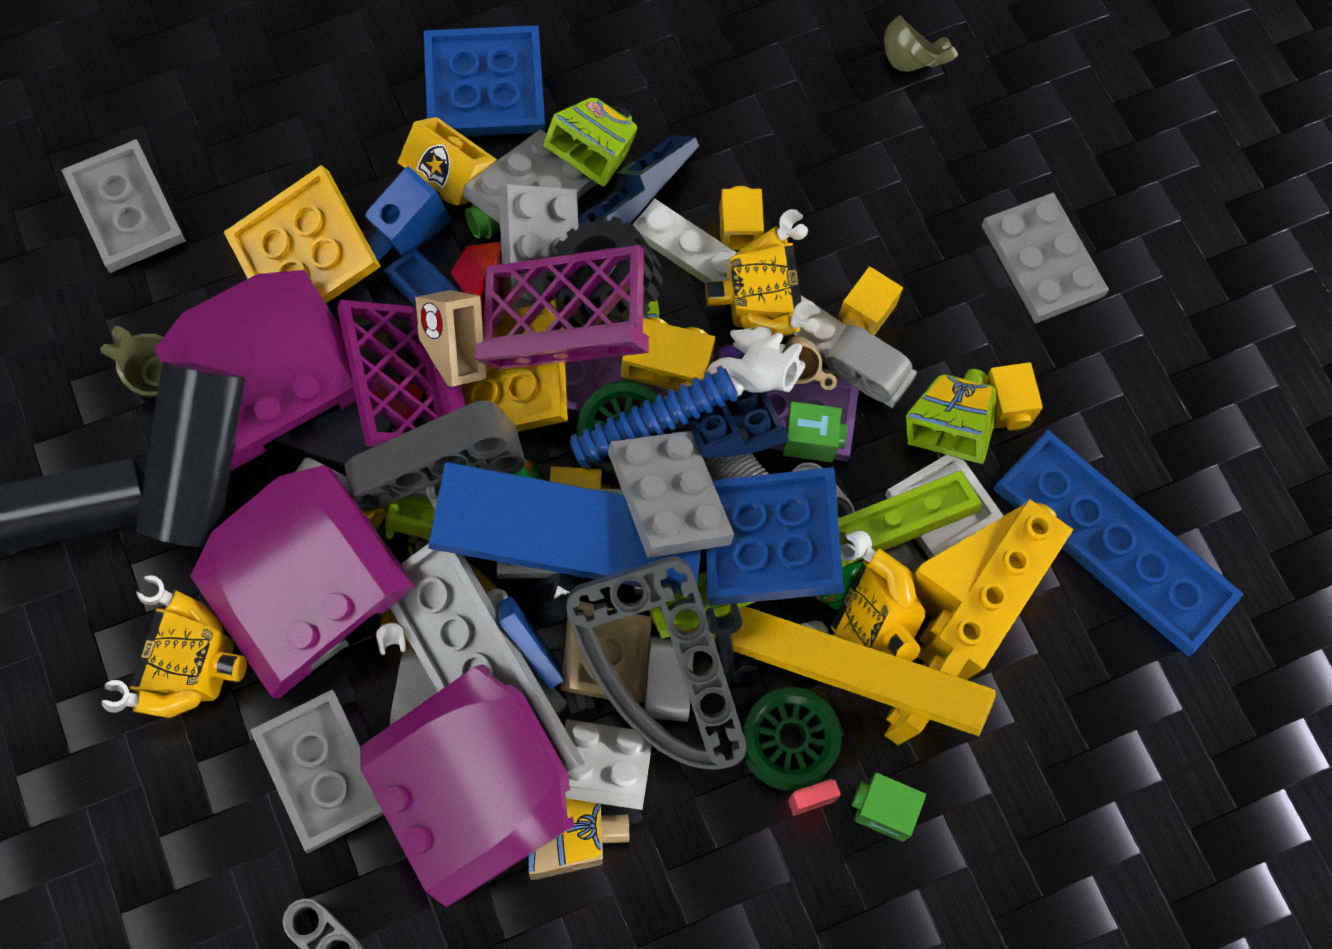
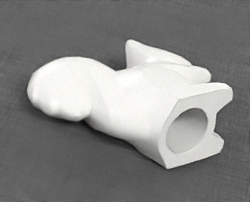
(764, 363)

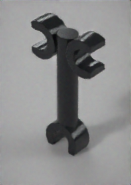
(738, 668)

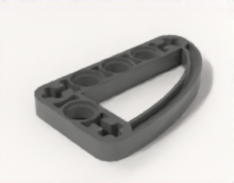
(684, 644)

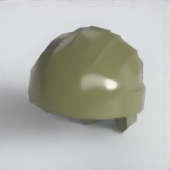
(911, 51)
(136, 360)

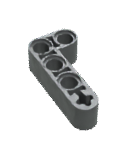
(417, 458)

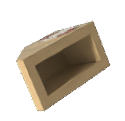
(449, 332)

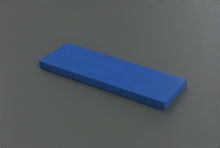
(541, 525)
(1123, 544)

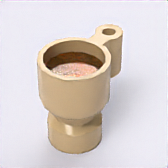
(813, 364)

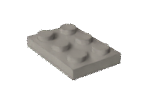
(524, 165)
(123, 206)
(531, 227)
(1044, 257)
(670, 494)
(317, 770)

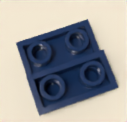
(738, 427)

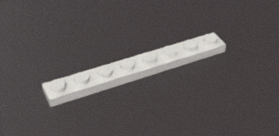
(708, 261)

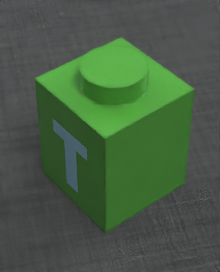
(814, 432)
(888, 806)

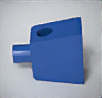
(405, 215)

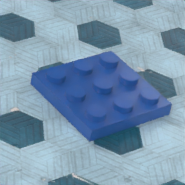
(485, 79)
(781, 540)

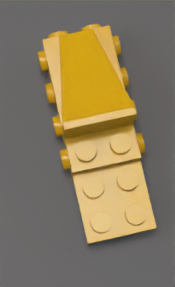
(977, 595)

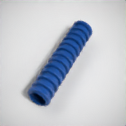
(655, 416)

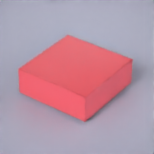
(814, 797)

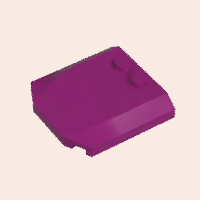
(282, 343)
(297, 574)
(468, 784)

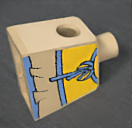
(580, 845)

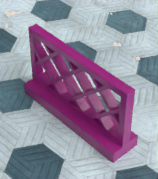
(559, 344)
(440, 397)

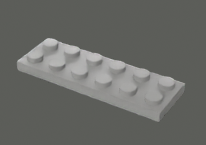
(458, 628)

